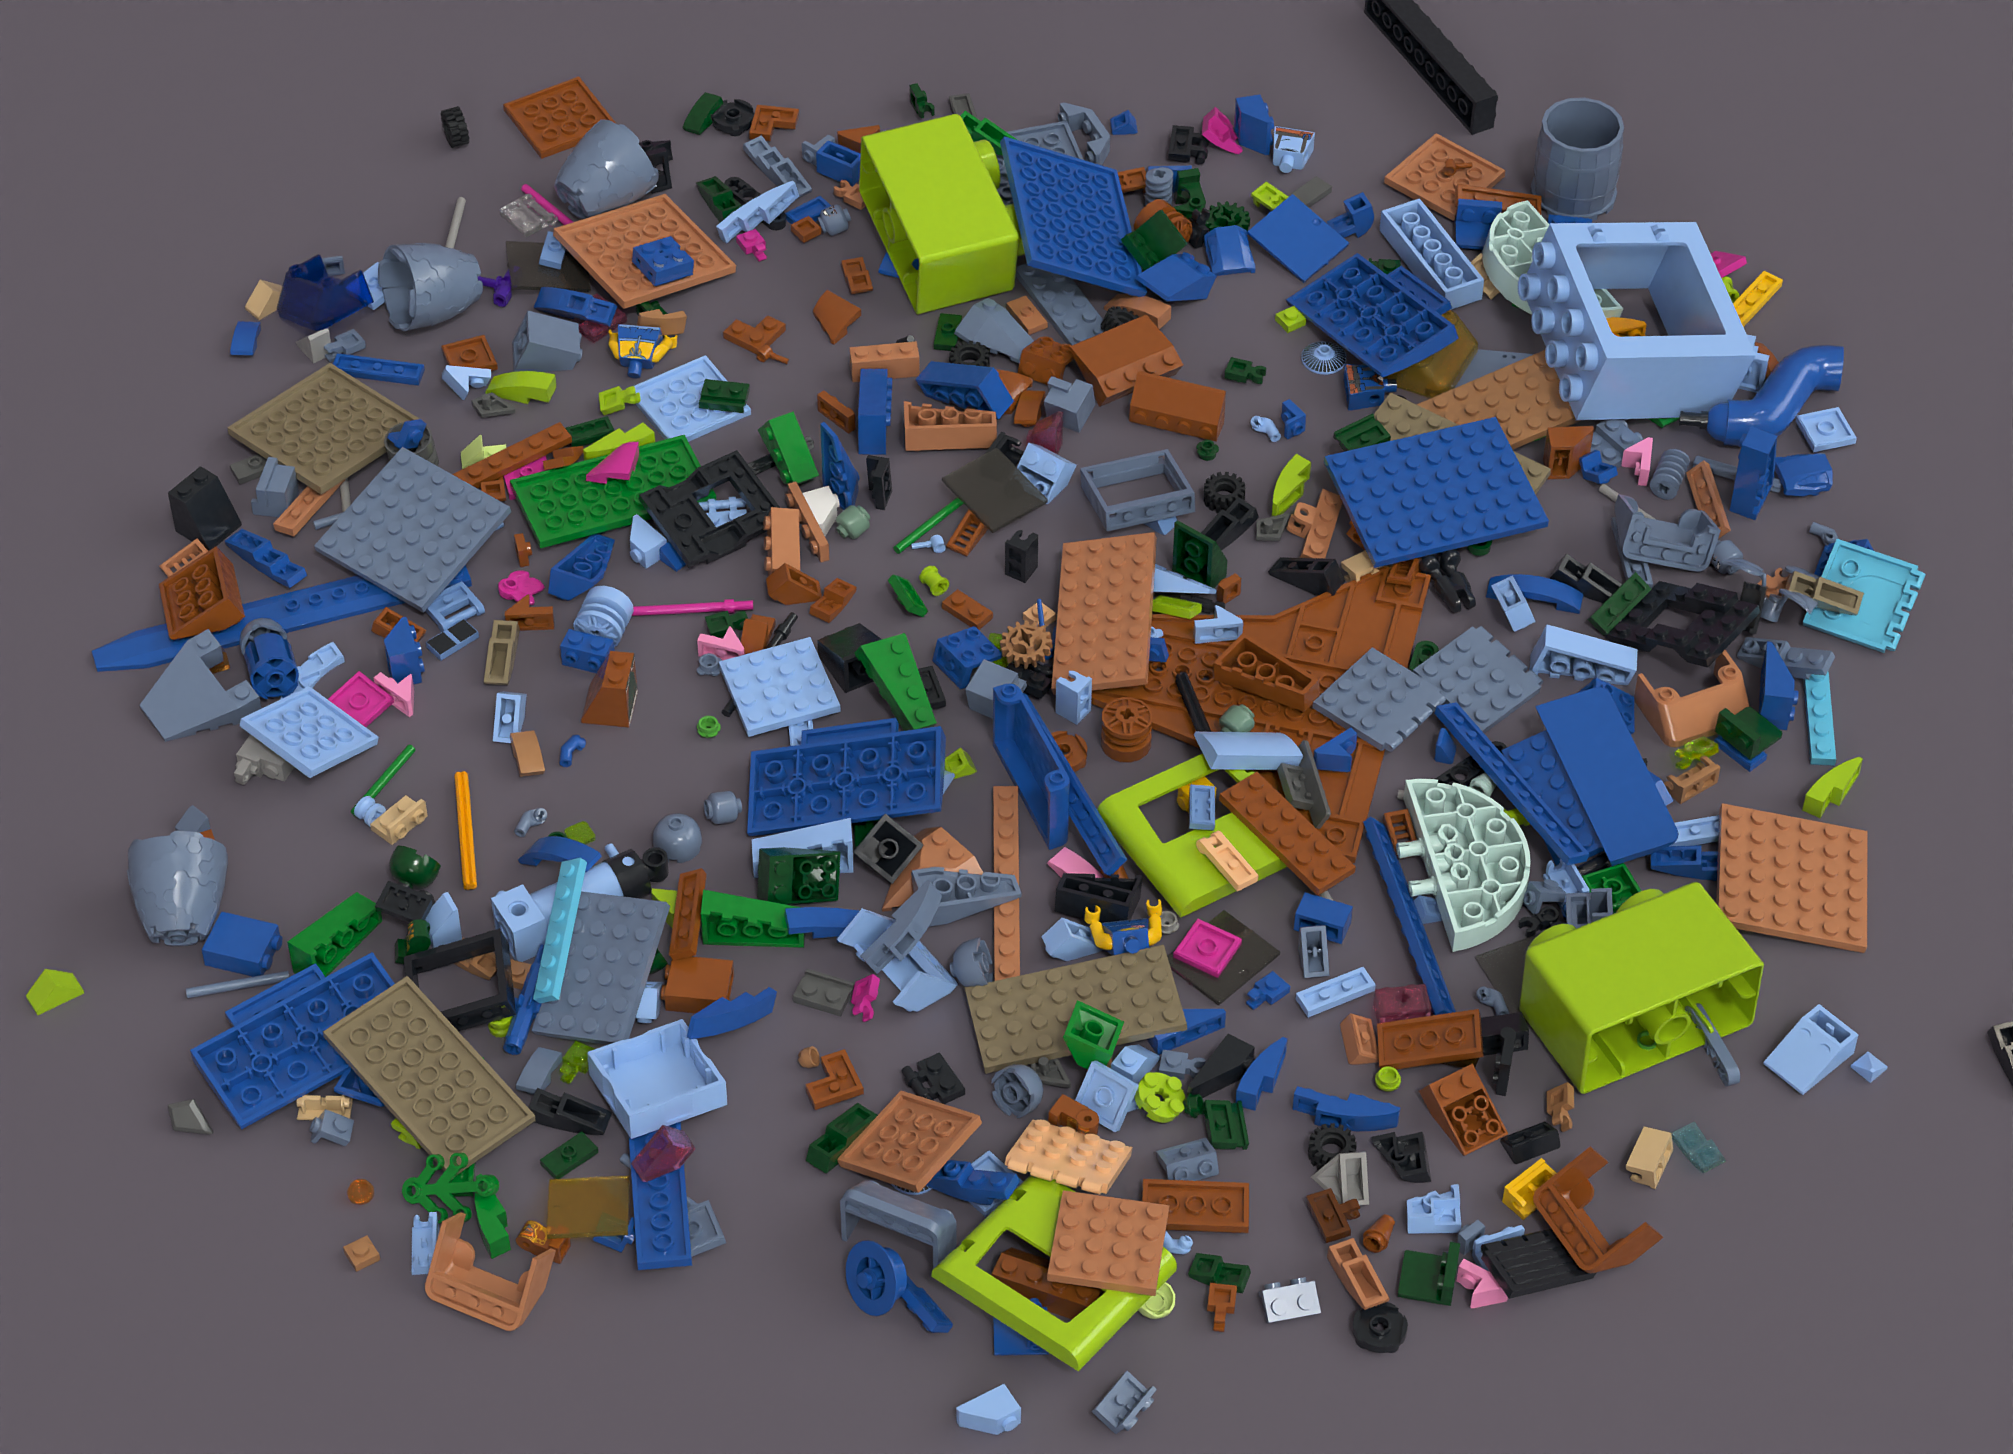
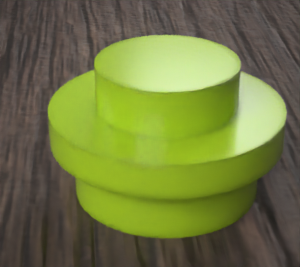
(1387, 1079)

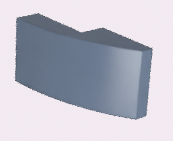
(538, 1070)

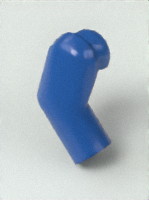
(568, 747)

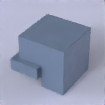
(1073, 400)
(275, 489)
(981, 686)
(1588, 907)

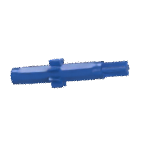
(525, 1008)

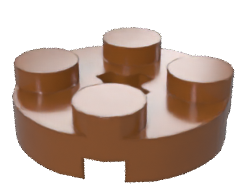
(1075, 746)

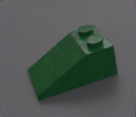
(1197, 556)

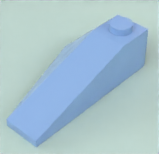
(1175, 583)

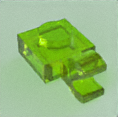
(1695, 750)
(574, 1061)

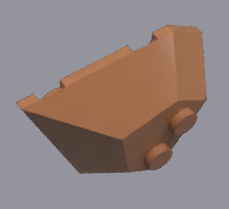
(938, 851)

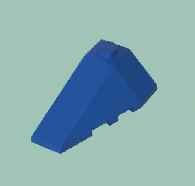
(837, 468)
(581, 567)

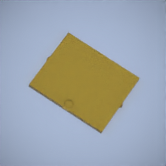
(588, 1207)

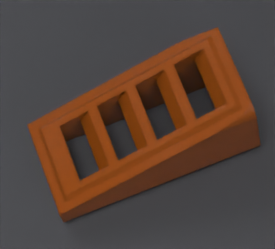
(964, 525)
(1407, 575)
(389, 616)
(1398, 817)

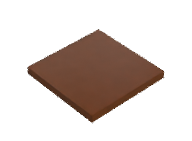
(556, 116)

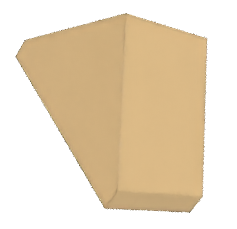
(263, 299)

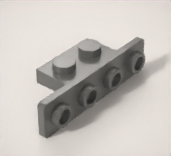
(1304, 787)

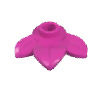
(519, 585)

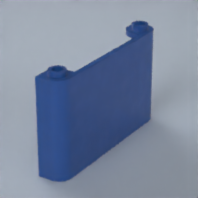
(1031, 764)

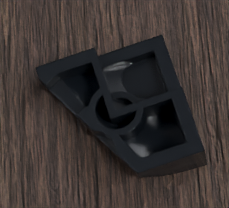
(1406, 1155)

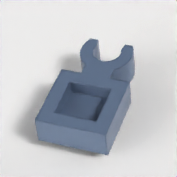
(1178, 1064)

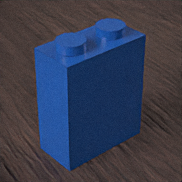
(241, 945)

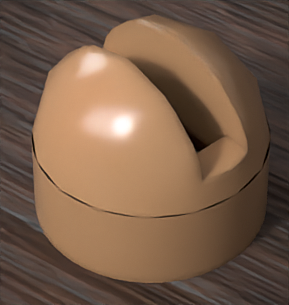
(809, 1057)

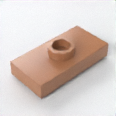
(1026, 315)

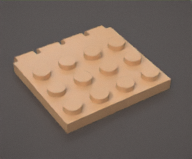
(1068, 1157)

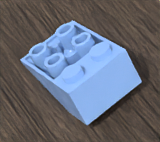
(1812, 1049)

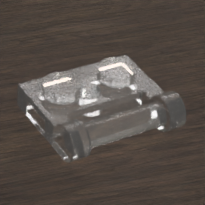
(524, 219)

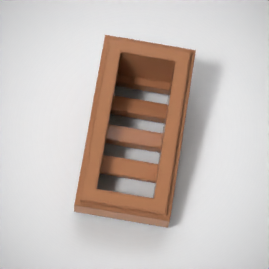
(183, 555)

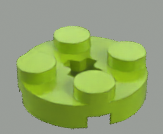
(1168, 1088)

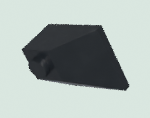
(888, 848)

